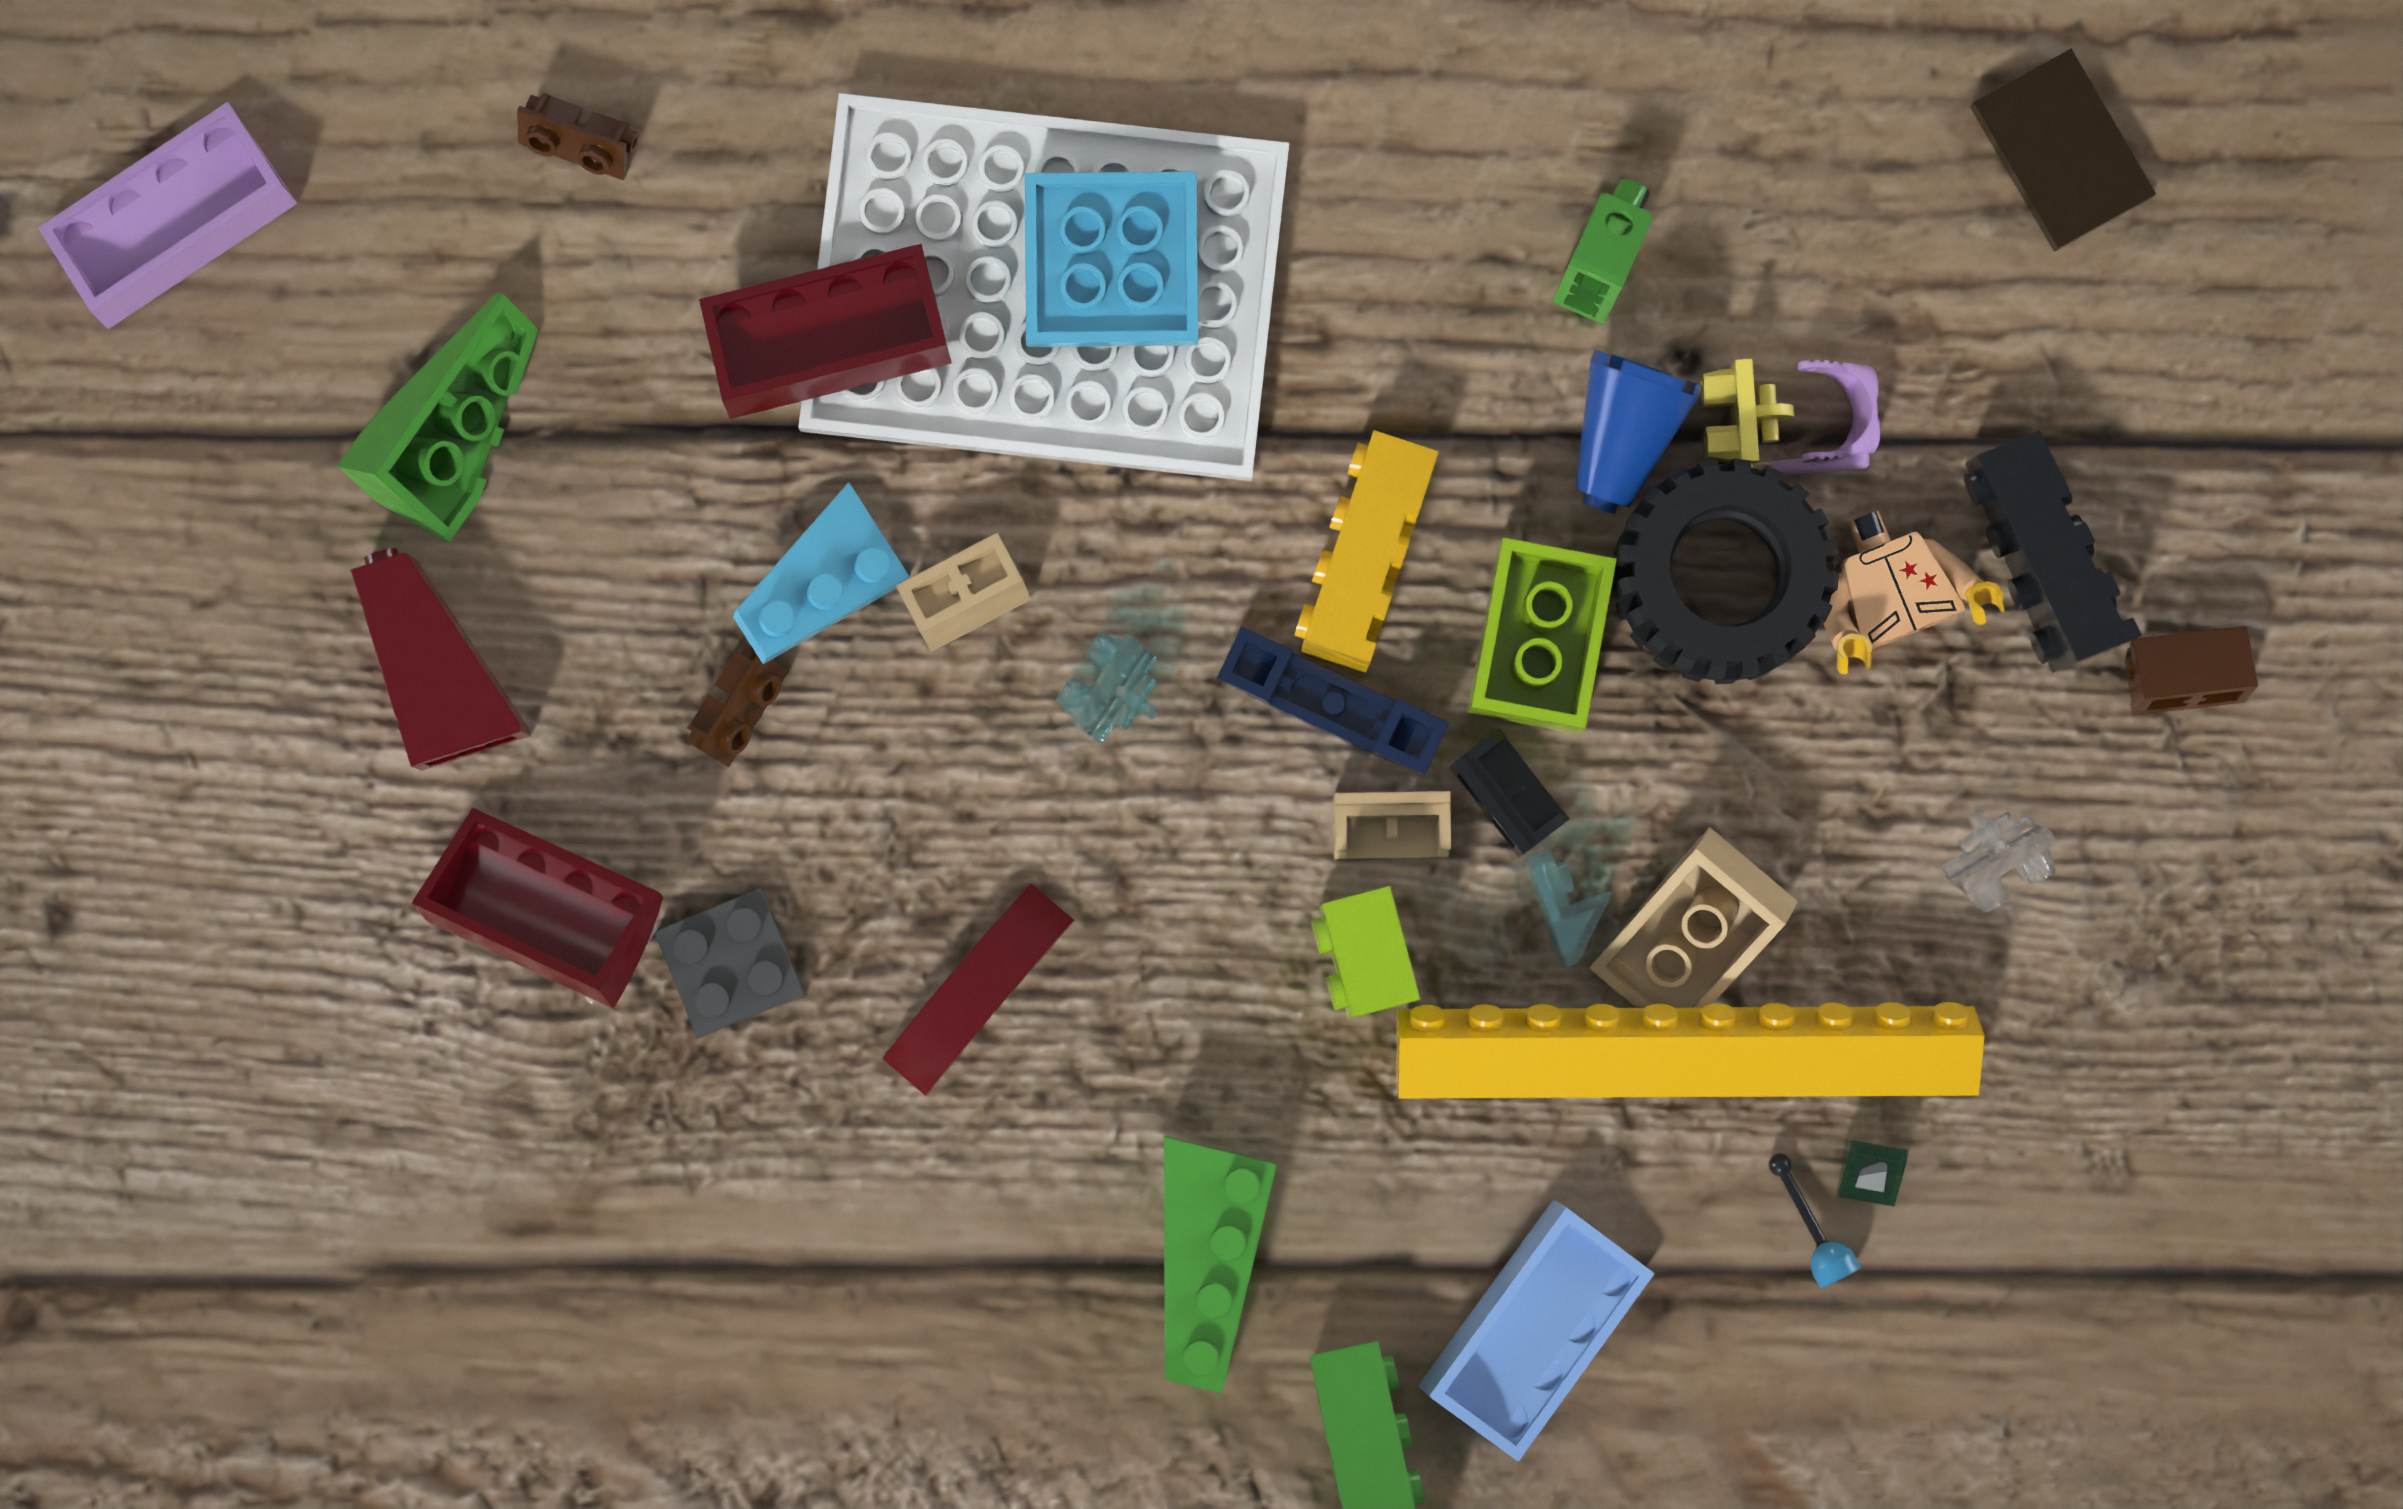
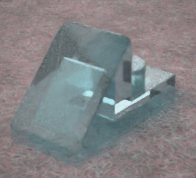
(1567, 923)

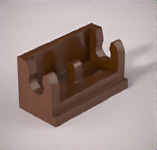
(2190, 670)

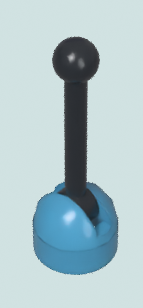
(1830, 1258)

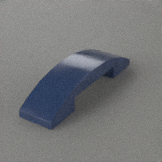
(1332, 702)

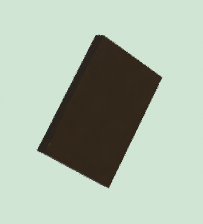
(2062, 150)

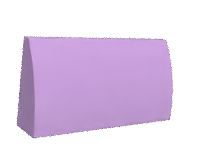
(167, 216)

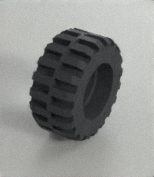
(1781, 520)

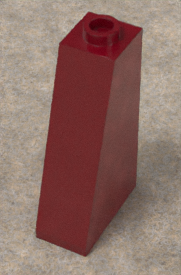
(432, 671)

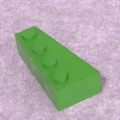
(1210, 1244)
(1364, 1430)

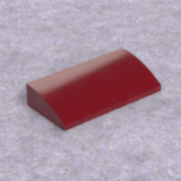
(824, 331)
(540, 907)

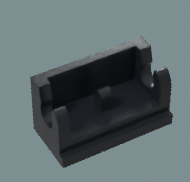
(1508, 793)

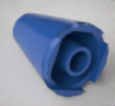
(1627, 427)

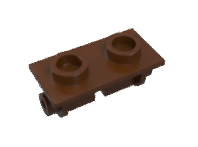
(551, 129)
(727, 727)

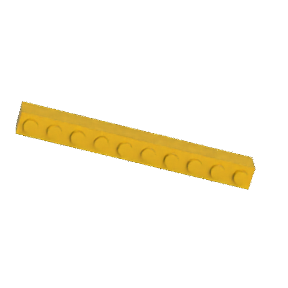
(1688, 1051)

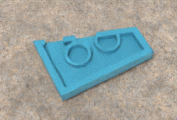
(821, 579)

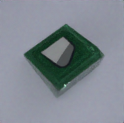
(1871, 1172)

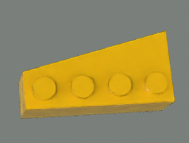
(1368, 551)

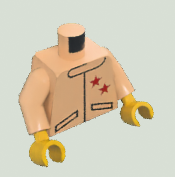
(1898, 590)

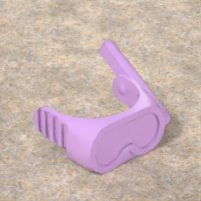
(1862, 390)

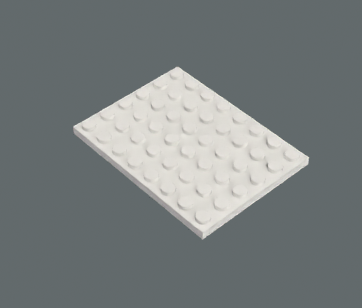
(958, 188)

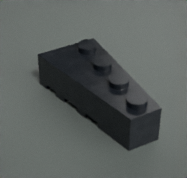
(2047, 553)

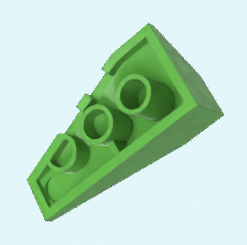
(437, 431)

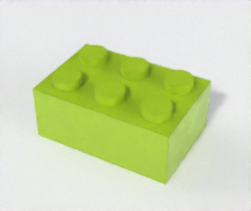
(1541, 636)

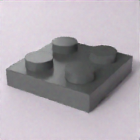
(729, 963)

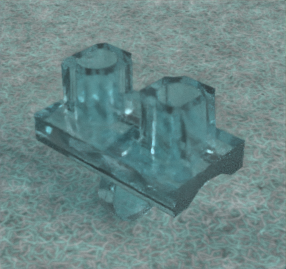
(1117, 692)

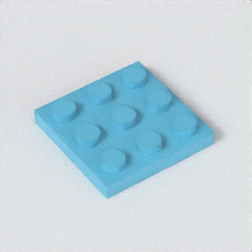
(1111, 259)

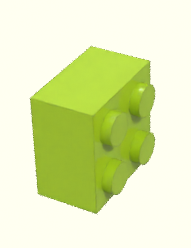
(1366, 953)

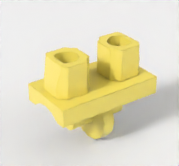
(1736, 389)

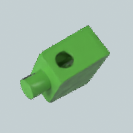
(1605, 252)

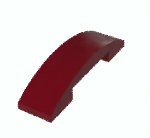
(977, 988)

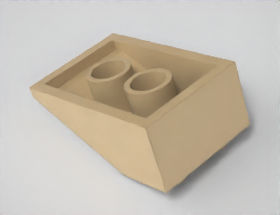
(1696, 929)

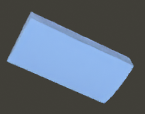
(1535, 1330)

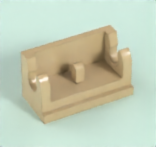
(964, 592)
(1392, 825)

